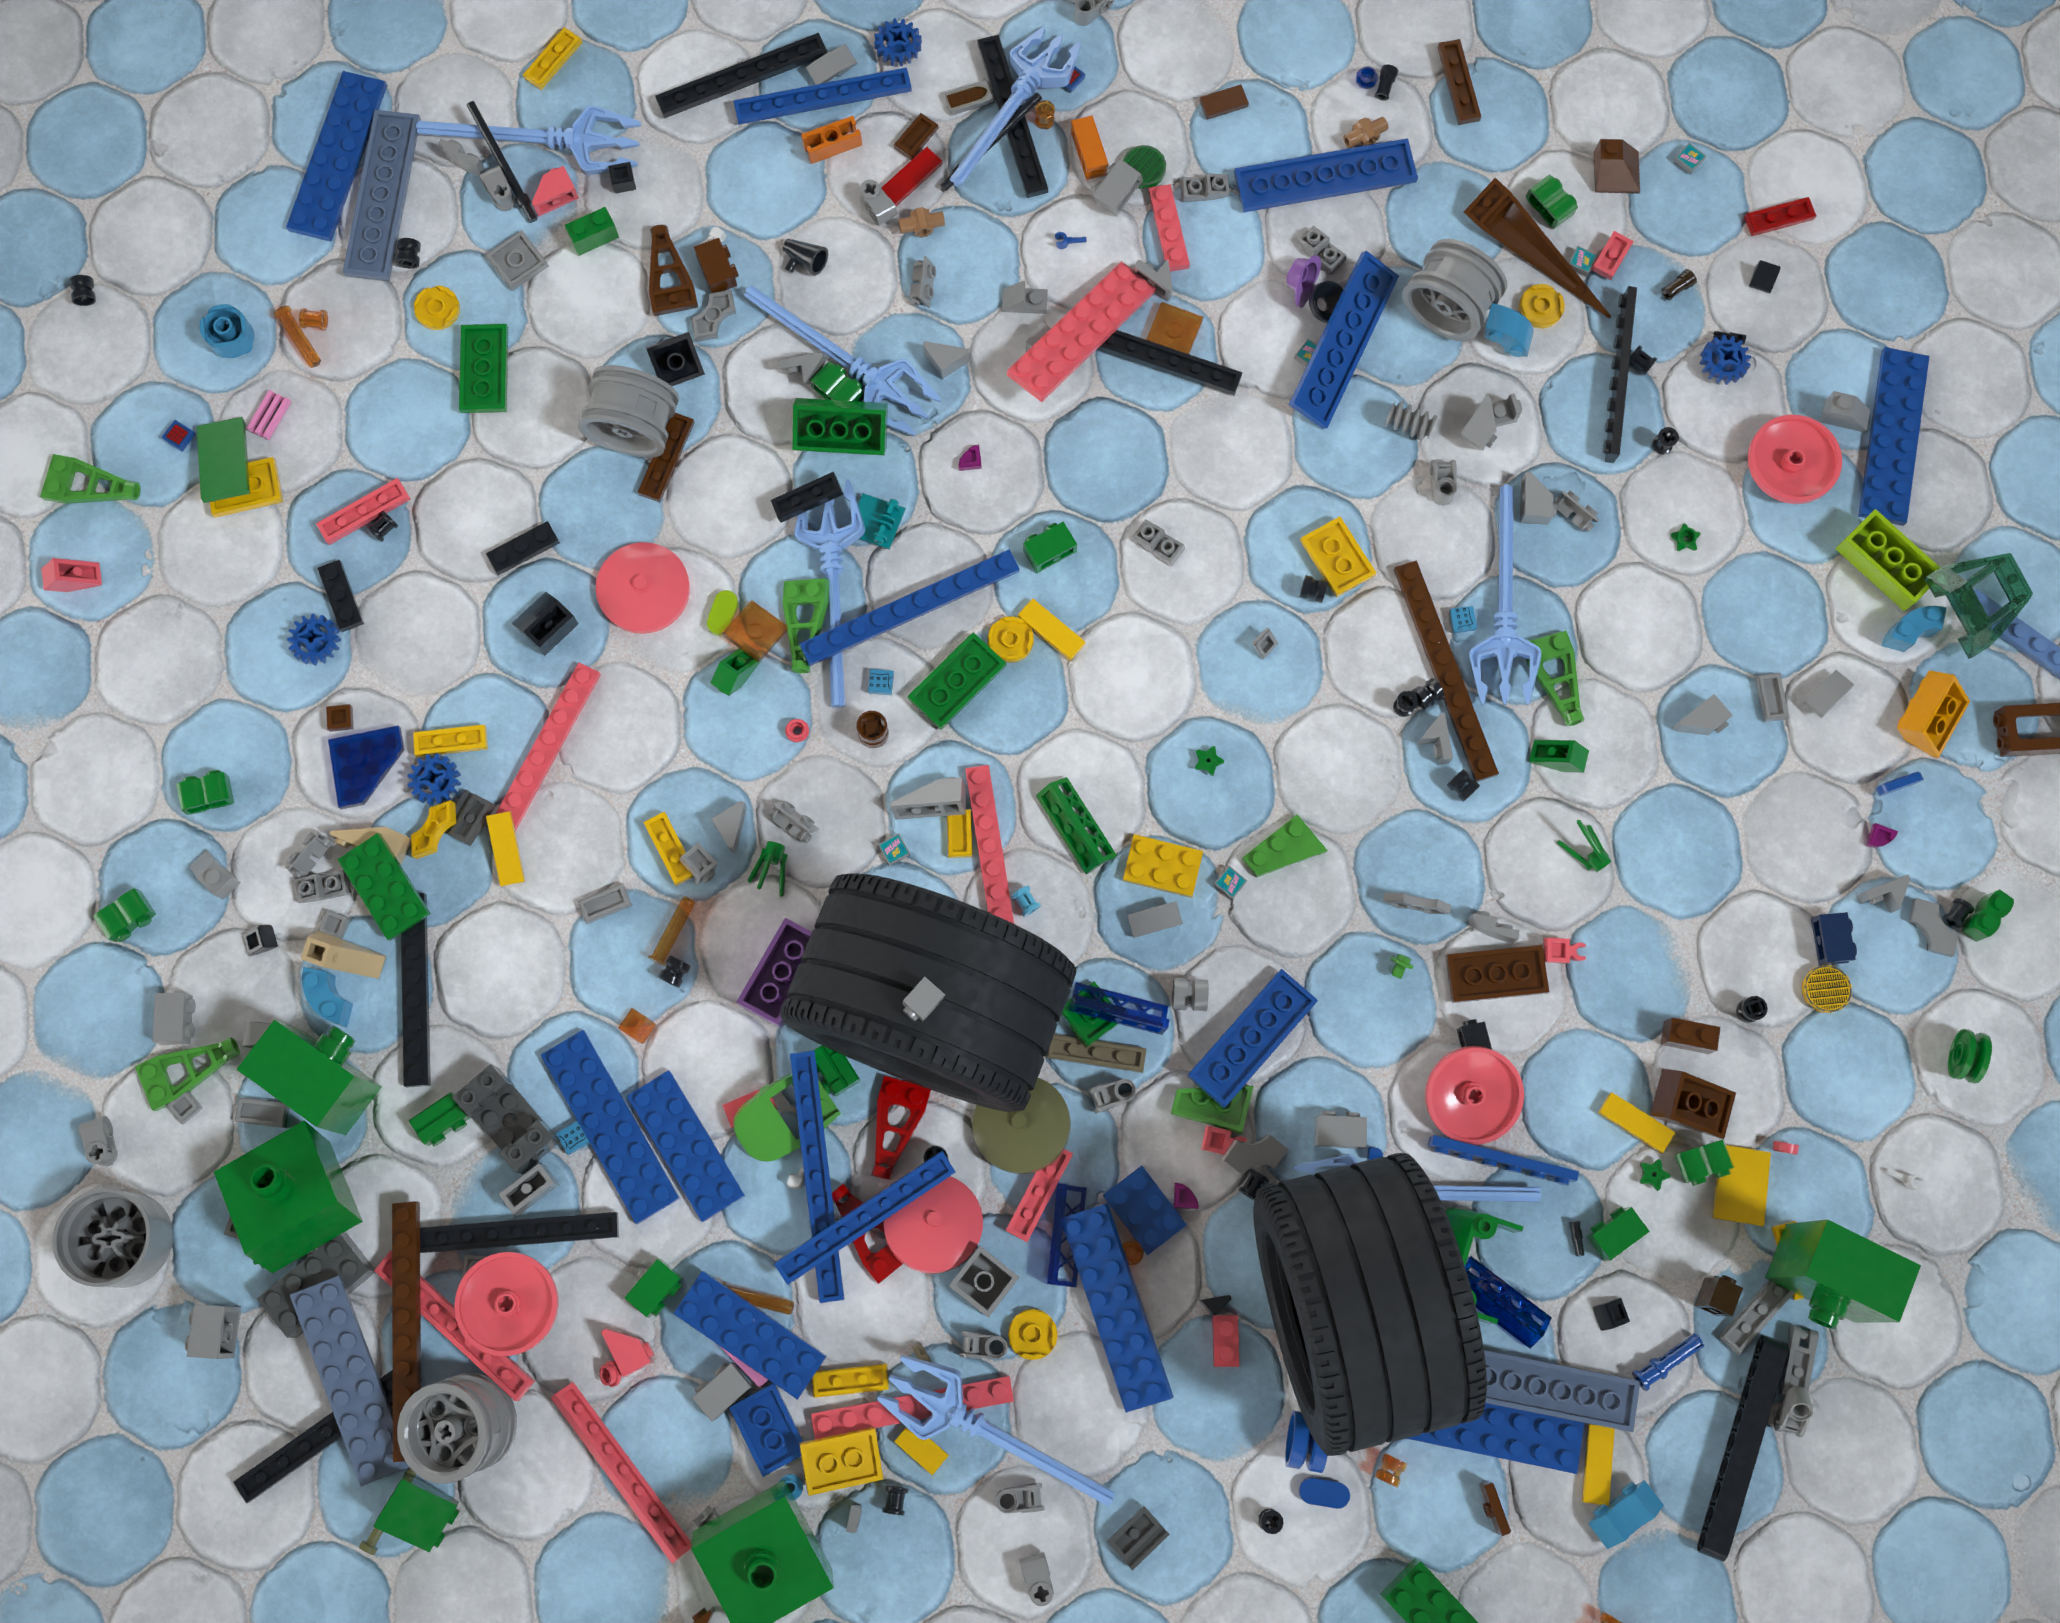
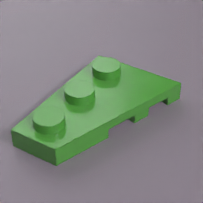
(1286, 846)
(1200, 1107)

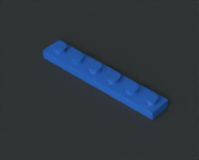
(1512, 1162)

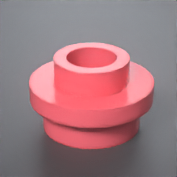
(797, 723)
(610, 1374)

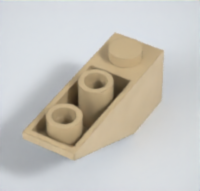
(396, 841)
(342, 955)

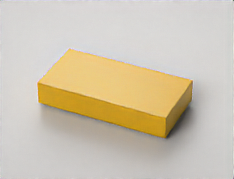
(959, 835)
(924, 1452)

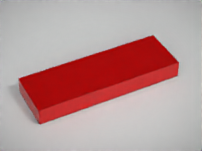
(912, 176)
(1780, 216)

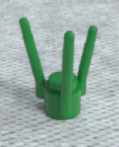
(772, 855)
(1597, 858)

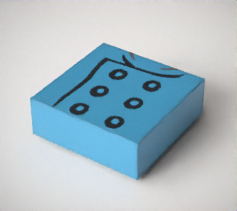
(1462, 619)
(881, 682)
(572, 1138)

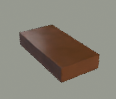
(1224, 102)
(916, 136)

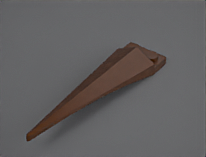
(1509, 223)

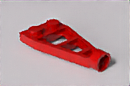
(904, 1095)
(878, 1264)

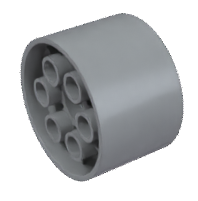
(81, 1219)

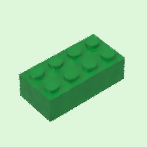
(840, 426)
(1422, 1598)

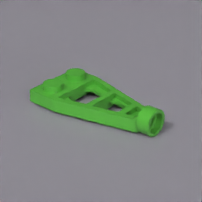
(61, 476)
(804, 593)
(1555, 647)
(157, 1082)

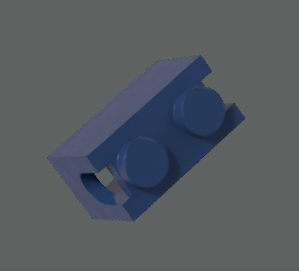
(1833, 938)

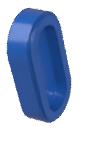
(1899, 783)
(1324, 1493)

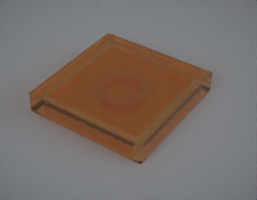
(1175, 328)
(755, 631)

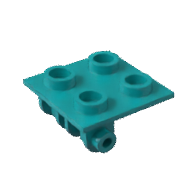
(880, 520)

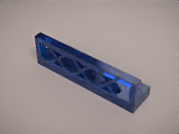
(1118, 1013)
(1057, 1231)
(1500, 1306)

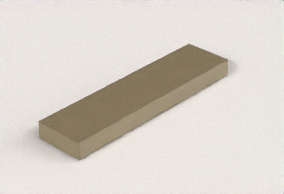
(1097, 1054)

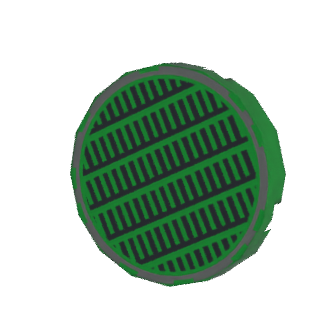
(1148, 162)

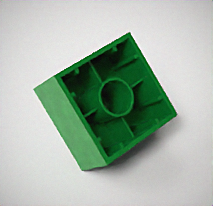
(311, 1075)
(287, 1197)
(1842, 1274)
(762, 1558)

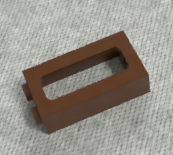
(2008, 739)

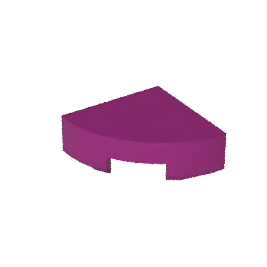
(971, 459)
(1880, 836)
(1184, 1197)

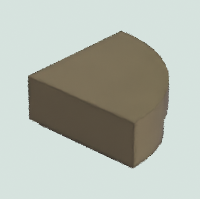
(920, 1352)

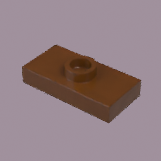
(1493, 1508)

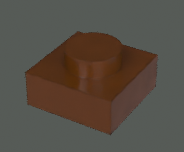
(339, 717)

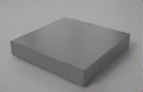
(516, 260)

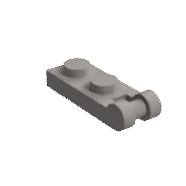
(1799, 1360)

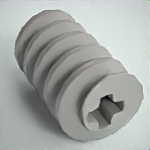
(1410, 420)

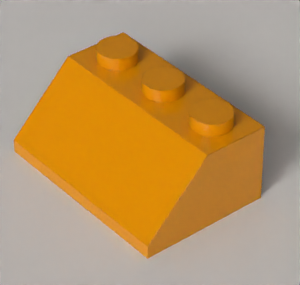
(1933, 712)

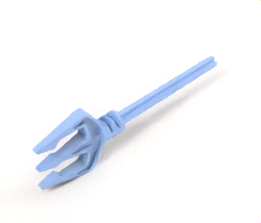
(1032, 75)
(578, 138)
(877, 382)
(830, 543)
(1505, 643)
(1445, 1193)
(950, 1410)

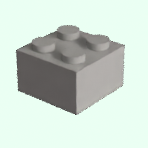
(984, 1281)
(213, 1331)

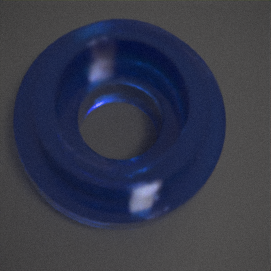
(1368, 72)

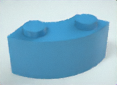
(1509, 330)
(1918, 623)
(323, 996)
(1625, 1514)

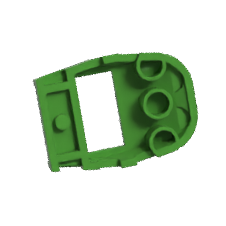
(764, 1130)

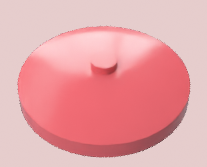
(1794, 459)
(642, 587)
(1474, 1095)
(936, 1228)
(506, 1304)

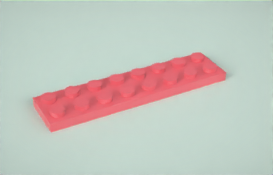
(1081, 332)

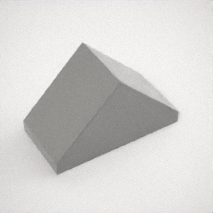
(945, 358)
(730, 824)

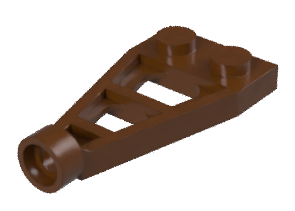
(674, 298)

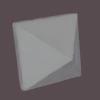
(1264, 643)

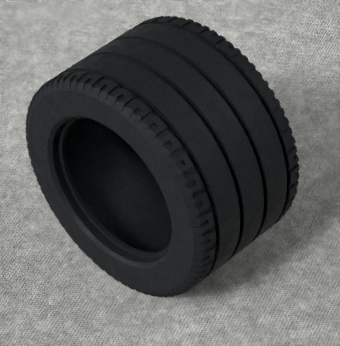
(996, 978)
(1370, 1303)

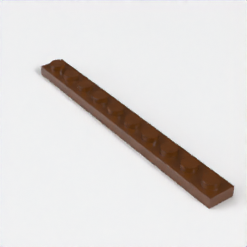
(1446, 671)
(405, 1309)

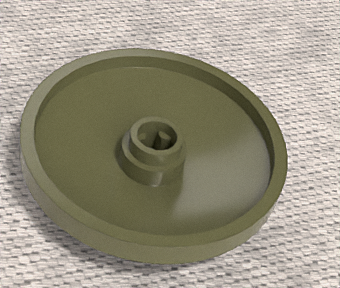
(1027, 1138)

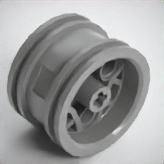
(1454, 289)
(628, 411)
(474, 1416)

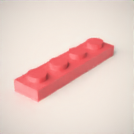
(1169, 227)
(363, 511)
(1037, 1197)

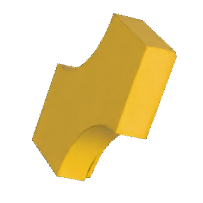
(439, 819)

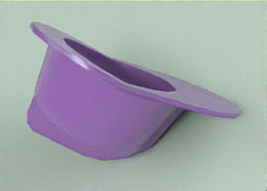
(1302, 278)

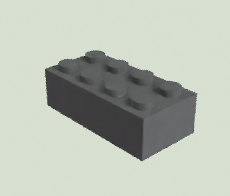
(328, 1261)

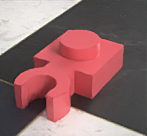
(1559, 950)
(1218, 1140)

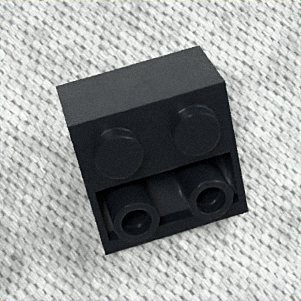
(546, 623)

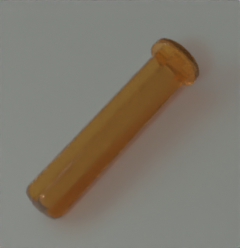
(298, 336)
(672, 931)
(764, 1301)

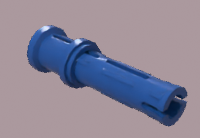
(1660, 1367)

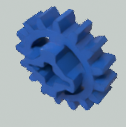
(898, 42)
(1735, 362)
(321, 646)
(437, 788)

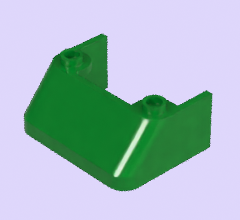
(1472, 1224)

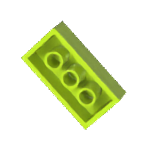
(1888, 559)

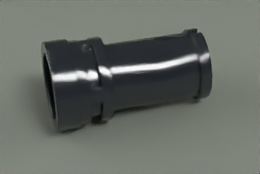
(1387, 78)

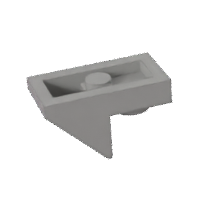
(1159, 279)
(1024, 300)
(810, 364)
(1439, 735)
(1891, 892)

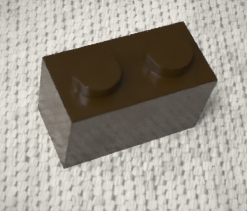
(1719, 1295)

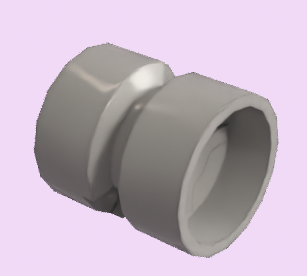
(1190, 994)

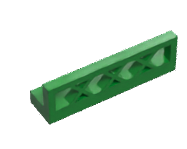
(1072, 826)

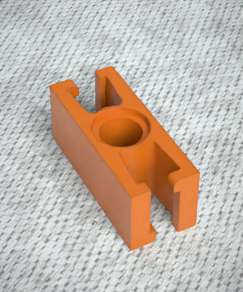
(1089, 147)
(831, 148)

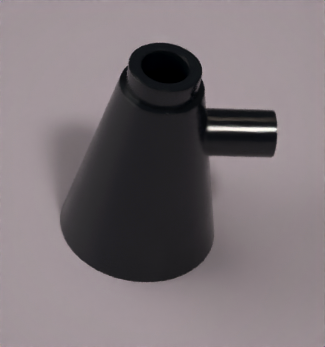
(808, 255)

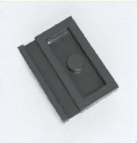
(470, 817)
(1138, 1537)

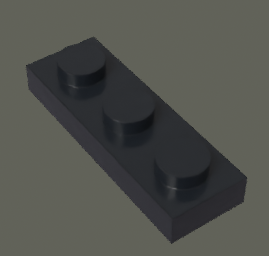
(807, 497)
(522, 548)
(340, 595)

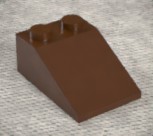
(1693, 1103)

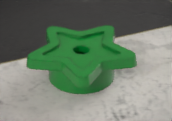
(1687, 532)
(1210, 754)
(1648, 1169)

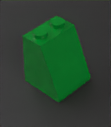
(417, 1513)

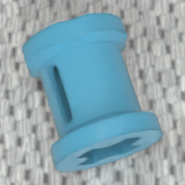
(1025, 901)

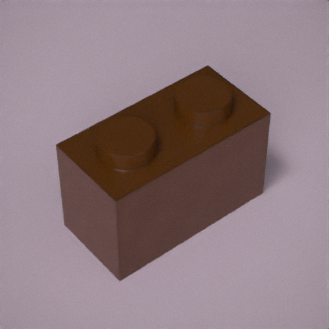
(716, 266)
(1690, 1035)

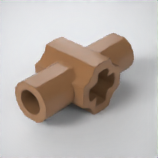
(1365, 132)
(921, 222)

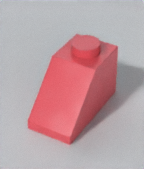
(554, 191)
(70, 575)
(628, 1351)

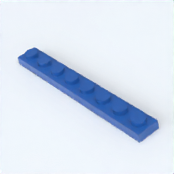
(822, 96)
(864, 1217)

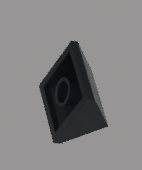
(675, 359)

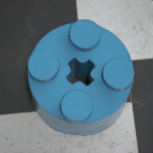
(227, 331)

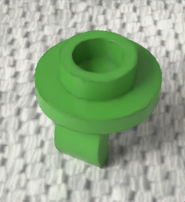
(1402, 962)

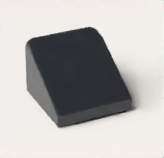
(622, 177)
(1764, 276)
(260, 939)
(1214, 1304)
(1611, 1314)

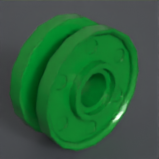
(1969, 1056)

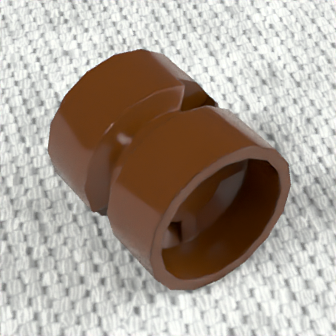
(872, 729)

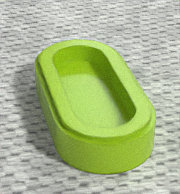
(722, 612)

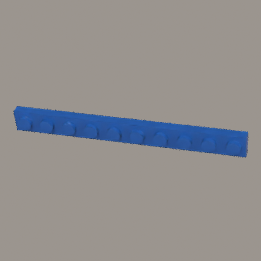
(909, 607)
(816, 1168)

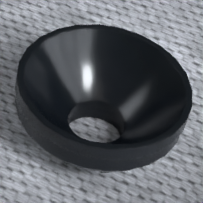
(1330, 293)

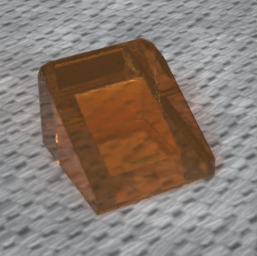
(637, 1026)

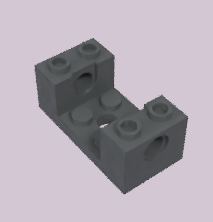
(493, 1097)

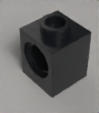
(1473, 1034)

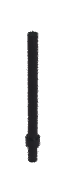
(1017, 116)
(521, 198)

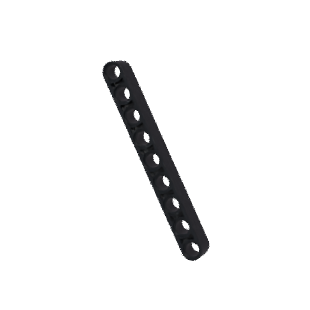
(1742, 1448)

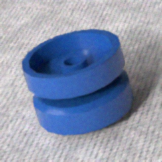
(1302, 1445)

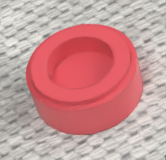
(1785, 1147)

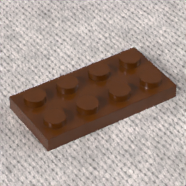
(1497, 974)

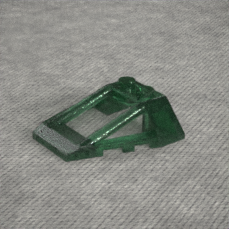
(1967, 605)

